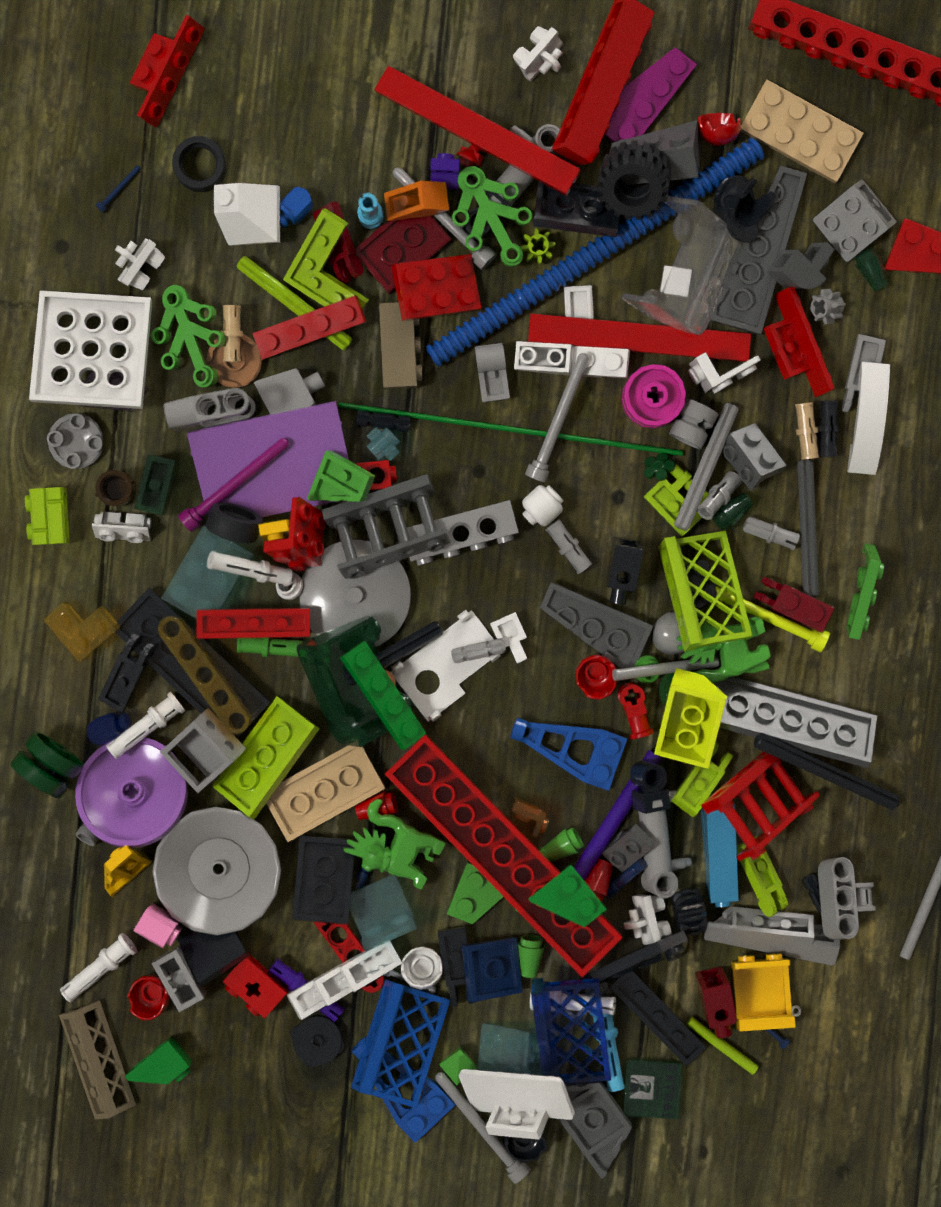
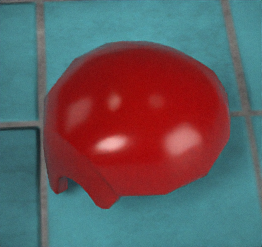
(718, 128)
(596, 677)
(148, 997)

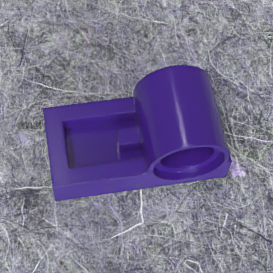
(445, 169)

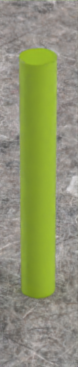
(722, 1045)

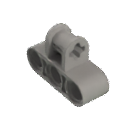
(853, 898)

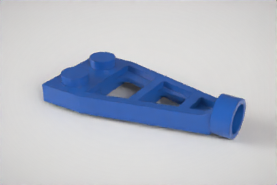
(603, 759)
(431, 1105)

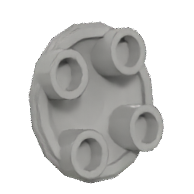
(75, 441)

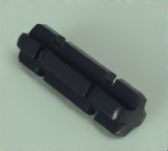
(383, 420)
(812, 884)

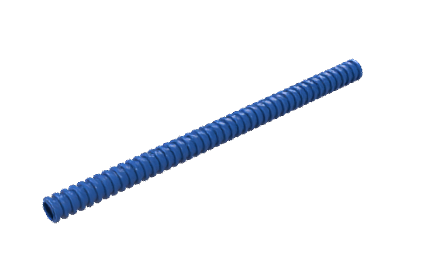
(590, 255)

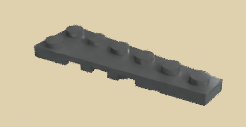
(749, 285)

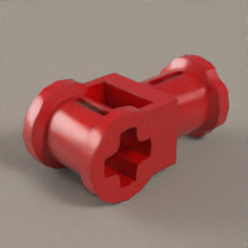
(635, 711)

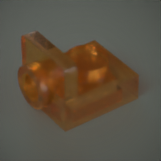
(526, 812)

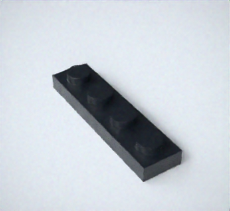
(658, 1017)

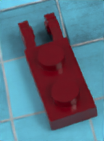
(343, 250)
(797, 605)

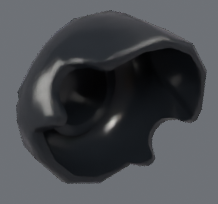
(524, 1148)

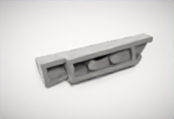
(783, 933)

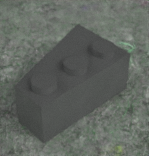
(678, 143)

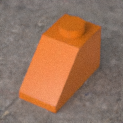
(416, 200)

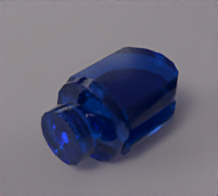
(107, 728)

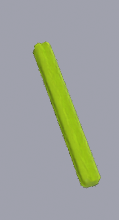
(286, 296)

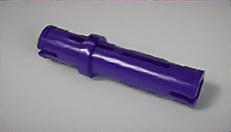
(295, 980)

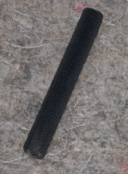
(404, 647)

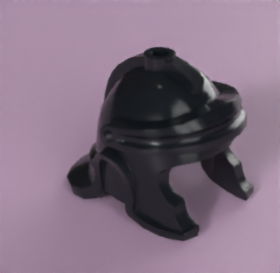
(739, 209)

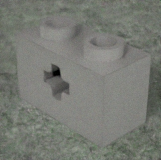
(179, 978)

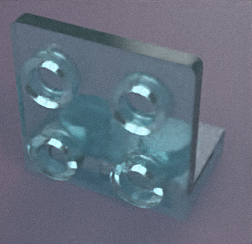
(381, 912)
(509, 1050)

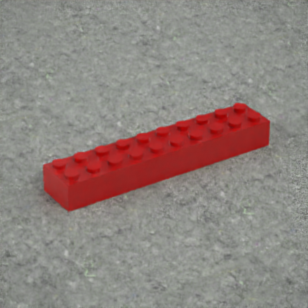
(496, 849)

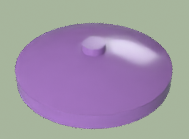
(131, 797)

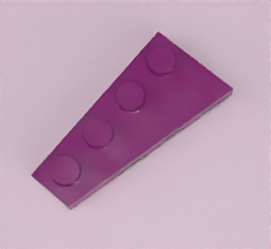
(648, 95)

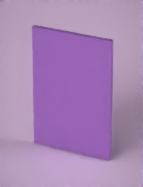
(228, 448)

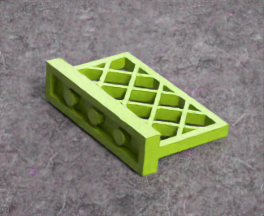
(681, 588)

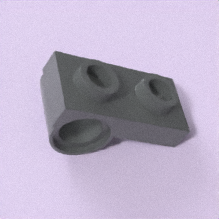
(628, 847)

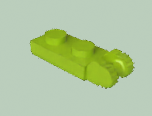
(700, 784)
(764, 882)

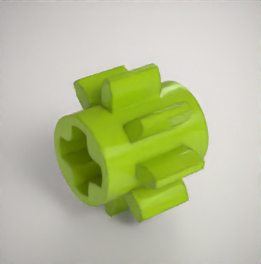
(536, 238)

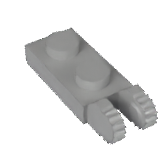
(865, 350)

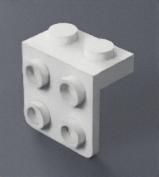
(704, 373)

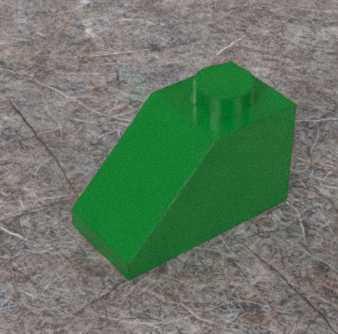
(162, 1064)

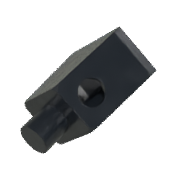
(627, 557)

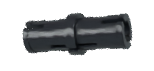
(828, 429)

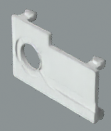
(438, 658)

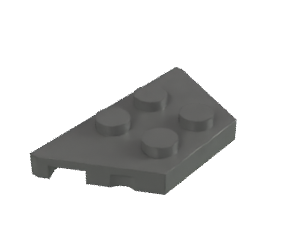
(597, 1124)

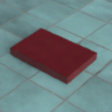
(400, 243)

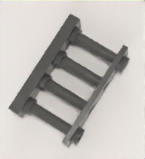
(386, 499)

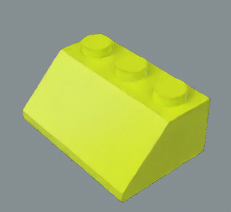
(690, 719)

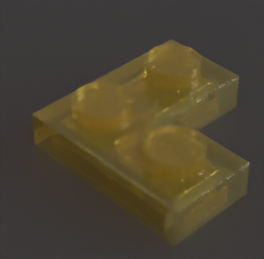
(78, 635)

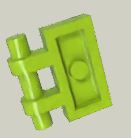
(668, 500)

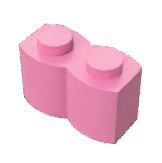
(158, 926)

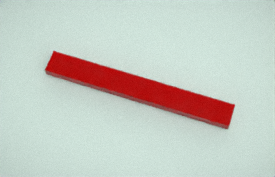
(477, 130)
(638, 337)

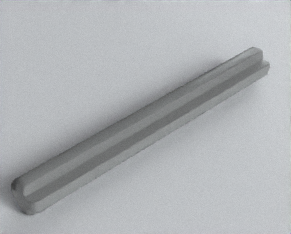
(706, 466)

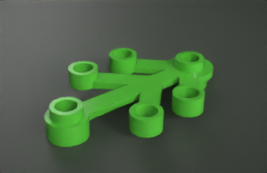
(488, 212)
(187, 334)

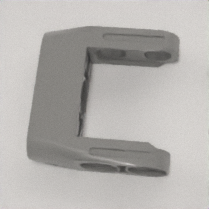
(192, 412)

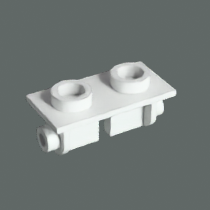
(108, 527)

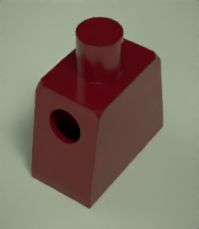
(716, 1000)

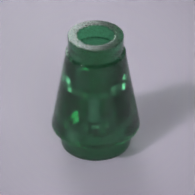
(871, 267)
(732, 512)

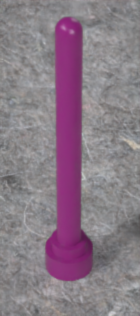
(192, 517)

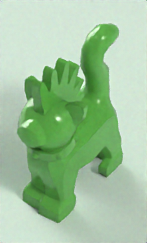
(734, 655)
(401, 854)

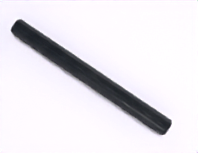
(826, 771)

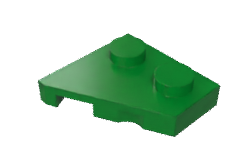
(569, 898)

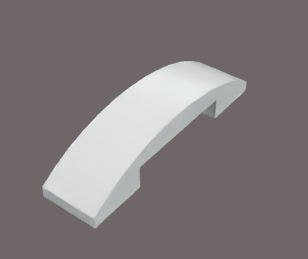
(870, 418)

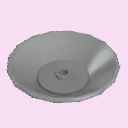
(209, 899)

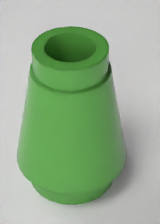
(563, 845)
(530, 954)

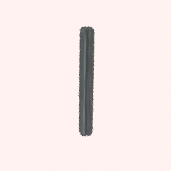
(808, 528)

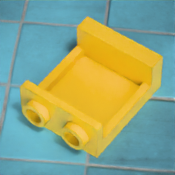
(762, 993)

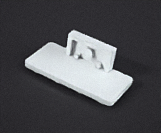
(517, 1101)

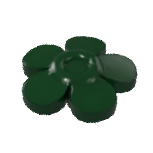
(658, 467)

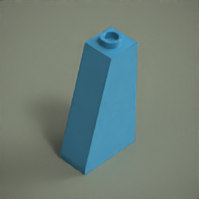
(720, 858)

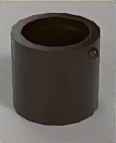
(115, 488)

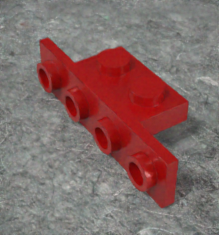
(164, 67)
(796, 345)

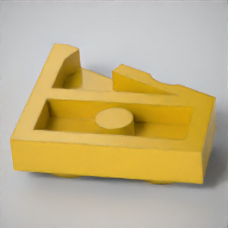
(275, 530)
(122, 867)

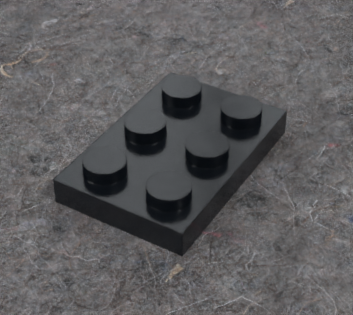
(576, 212)
(323, 881)

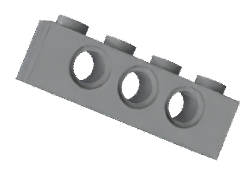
(500, 513)

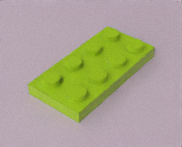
(268, 757)

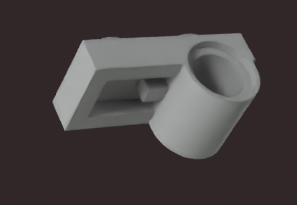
(492, 372)

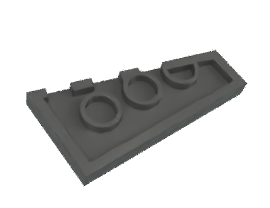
(600, 626)

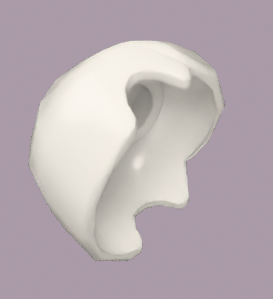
(421, 968)

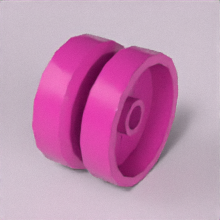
(664, 384)

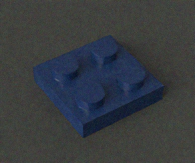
(492, 969)

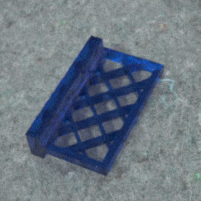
(546, 1028)

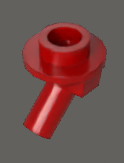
(470, 156)

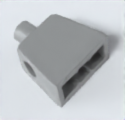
(288, 390)

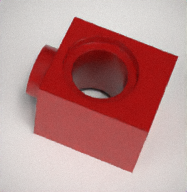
(390, 473)

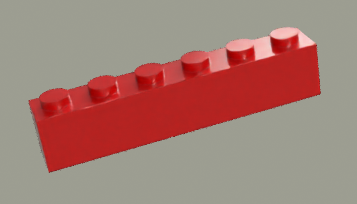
(603, 81)

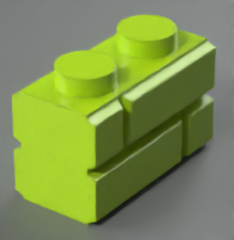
(48, 516)

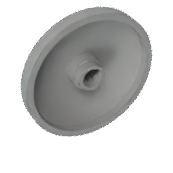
(339, 601)

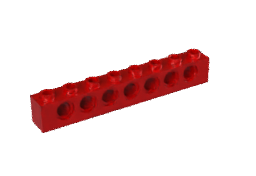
(848, 37)

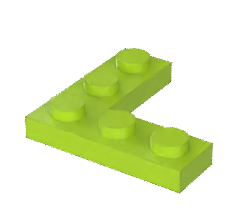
(307, 267)

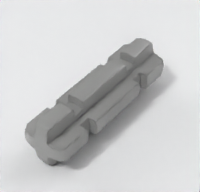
(478, 650)

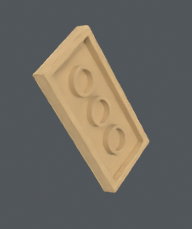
(801, 131)
(324, 791)

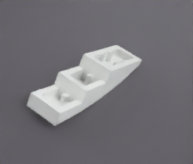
(343, 979)

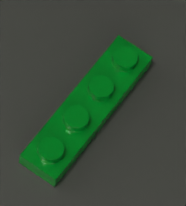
(383, 695)

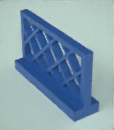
(378, 1037)

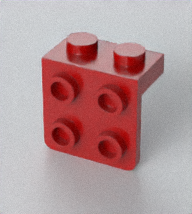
(305, 538)

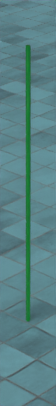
(510, 429)

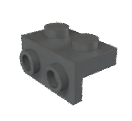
(752, 456)

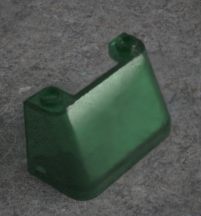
(343, 706)

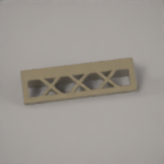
(88, 1061)

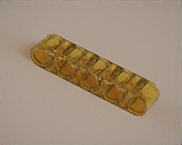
(192, 668)

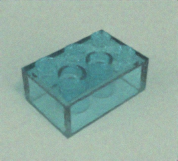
(200, 587)

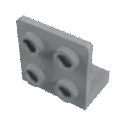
(854, 220)

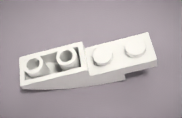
(561, 359)

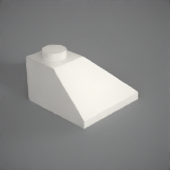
(248, 213)

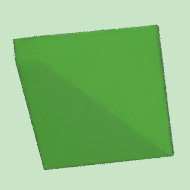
(456, 1062)

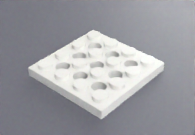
(100, 392)

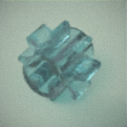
(383, 443)

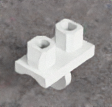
(542, 56)
(145, 253)
(644, 920)

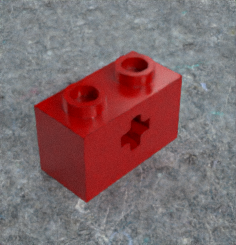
(249, 972)

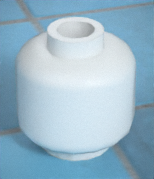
(542, 505)

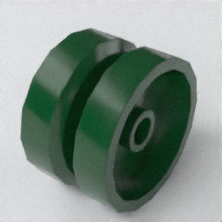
(47, 764)

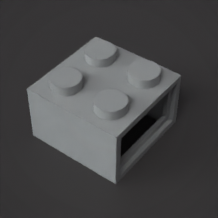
(208, 746)

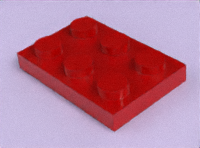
(436, 287)

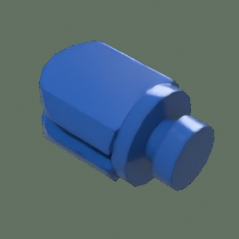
(295, 206)

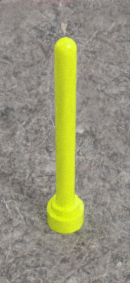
(814, 638)

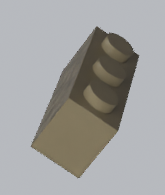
(398, 349)

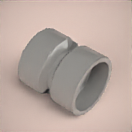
(693, 424)

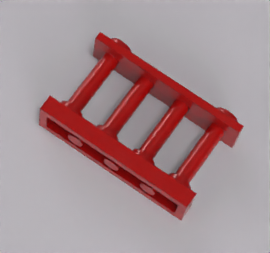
(738, 787)

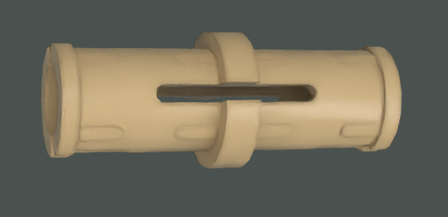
(232, 331)
(807, 430)

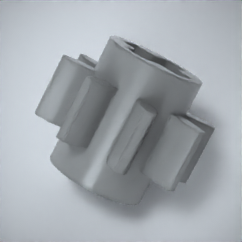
(827, 306)

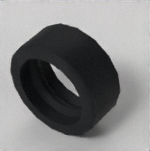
(193, 143)
(234, 522)

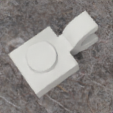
(512, 633)

